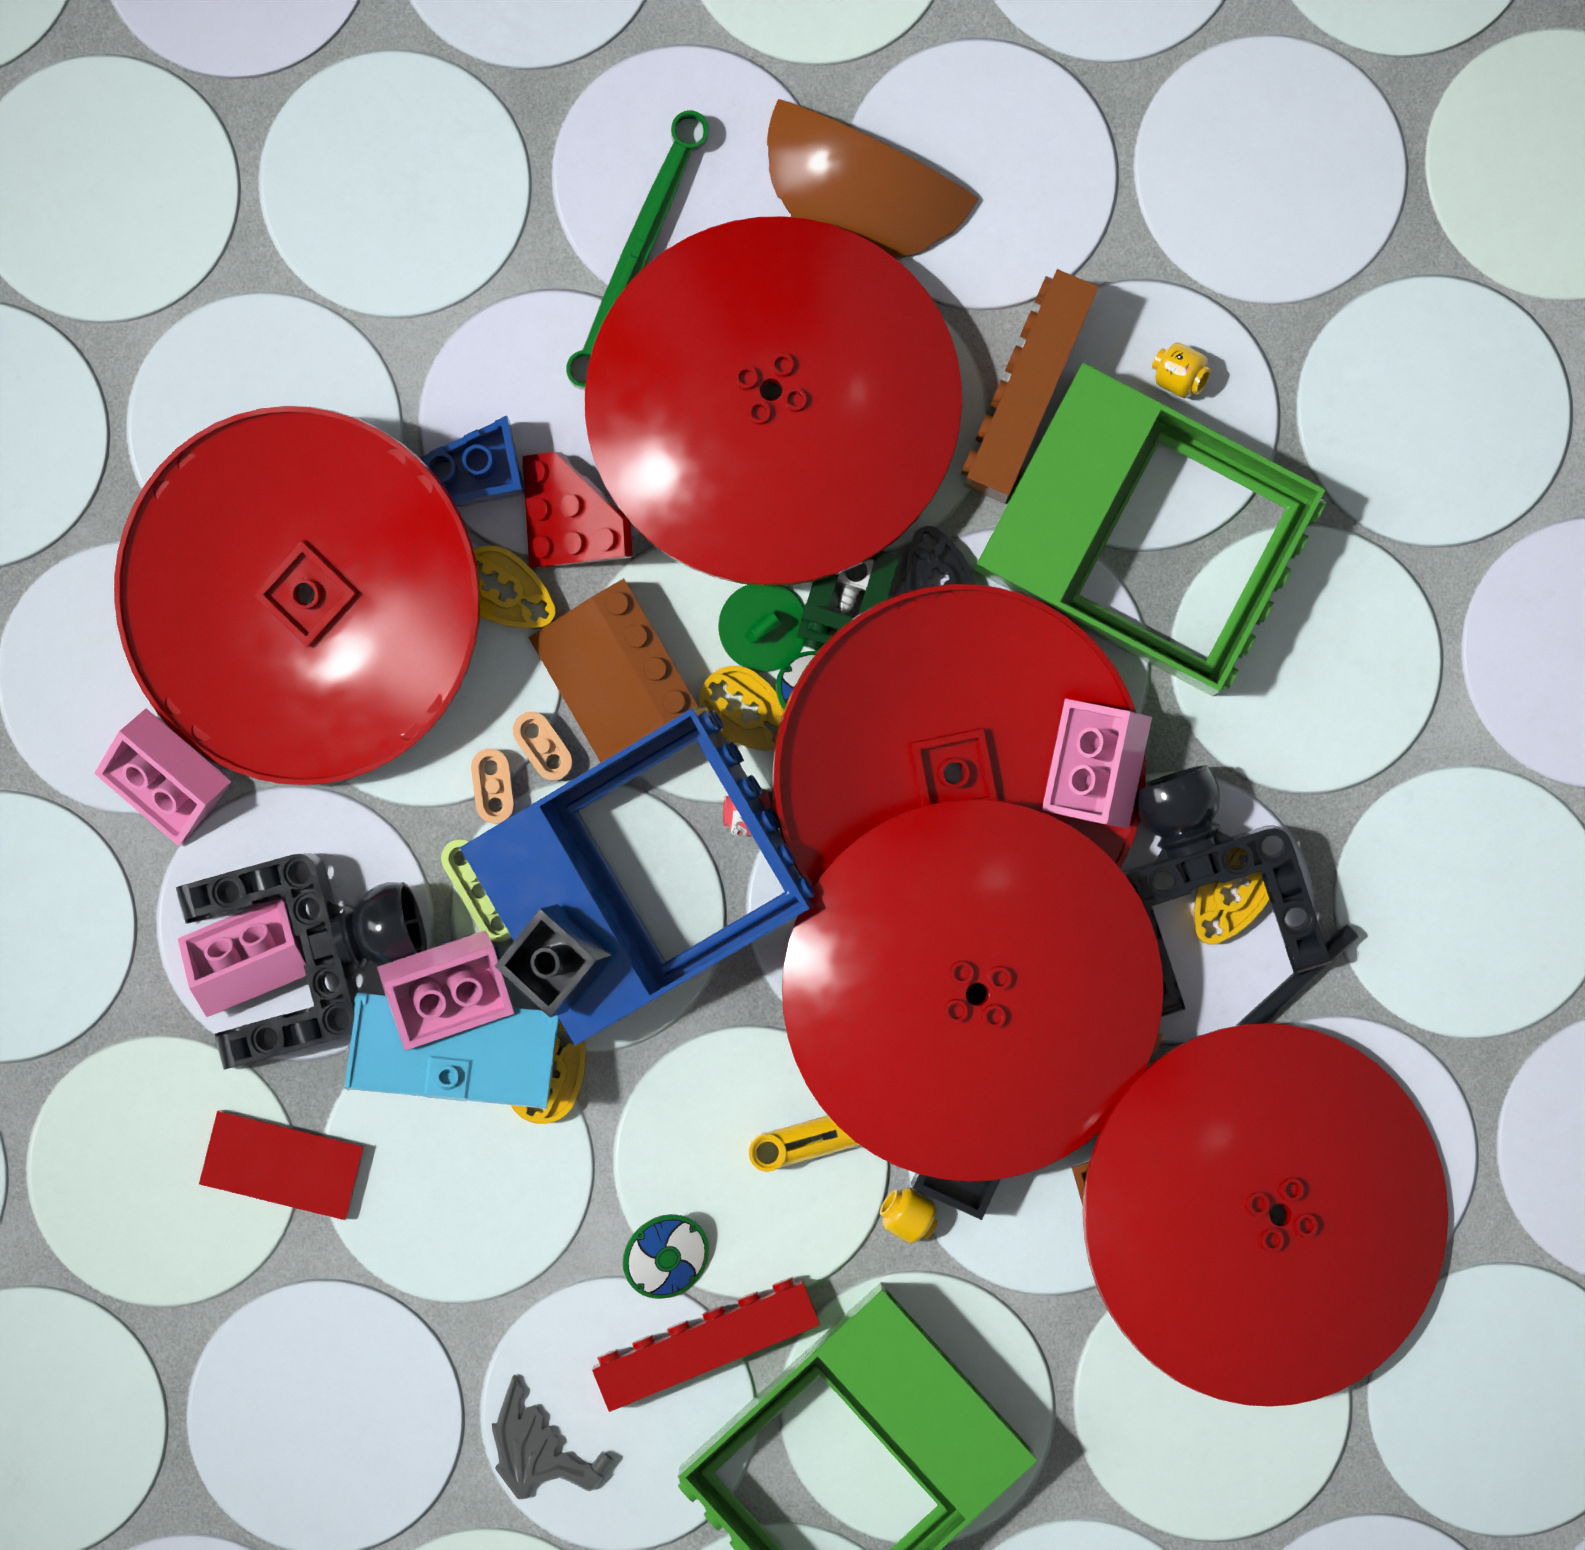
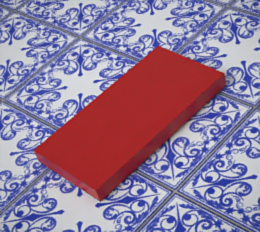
(281, 1165)

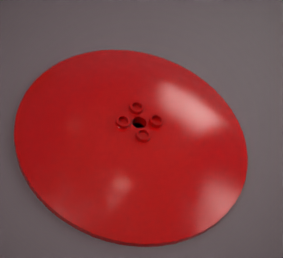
(791, 481)
(217, 613)
(927, 685)
(886, 970)
(1187, 1231)

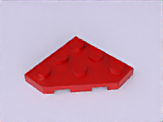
(569, 516)

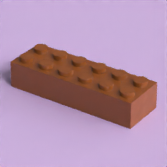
(1032, 382)

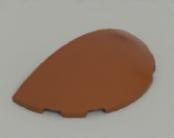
(860, 183)

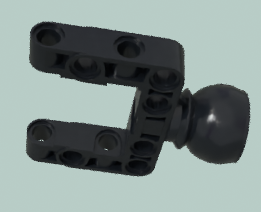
(1194, 850)
(339, 940)

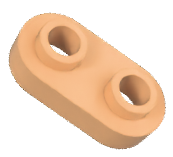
(543, 746)
(492, 786)

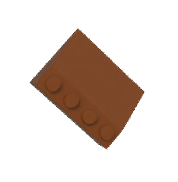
(612, 670)

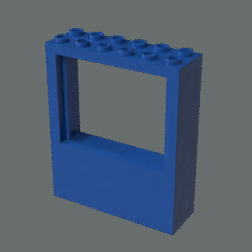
(553, 859)

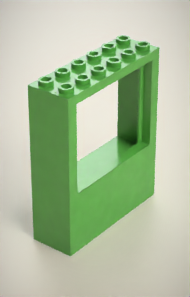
(1082, 487)
(906, 1398)

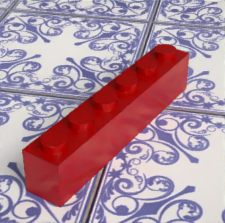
(706, 1344)

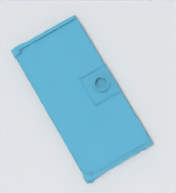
(491, 1063)

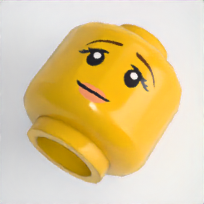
(1181, 370)

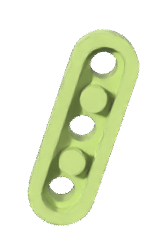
(464, 882)

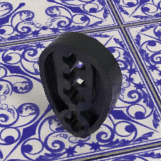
(947, 560)

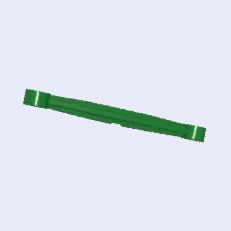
(645, 230)

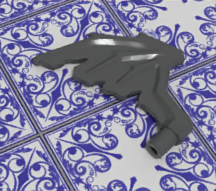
(528, 1450)

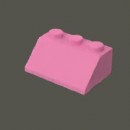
(1097, 763)
(162, 776)
(242, 957)
(445, 990)

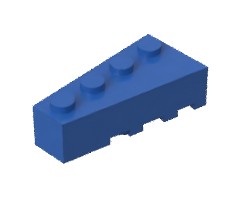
(479, 465)

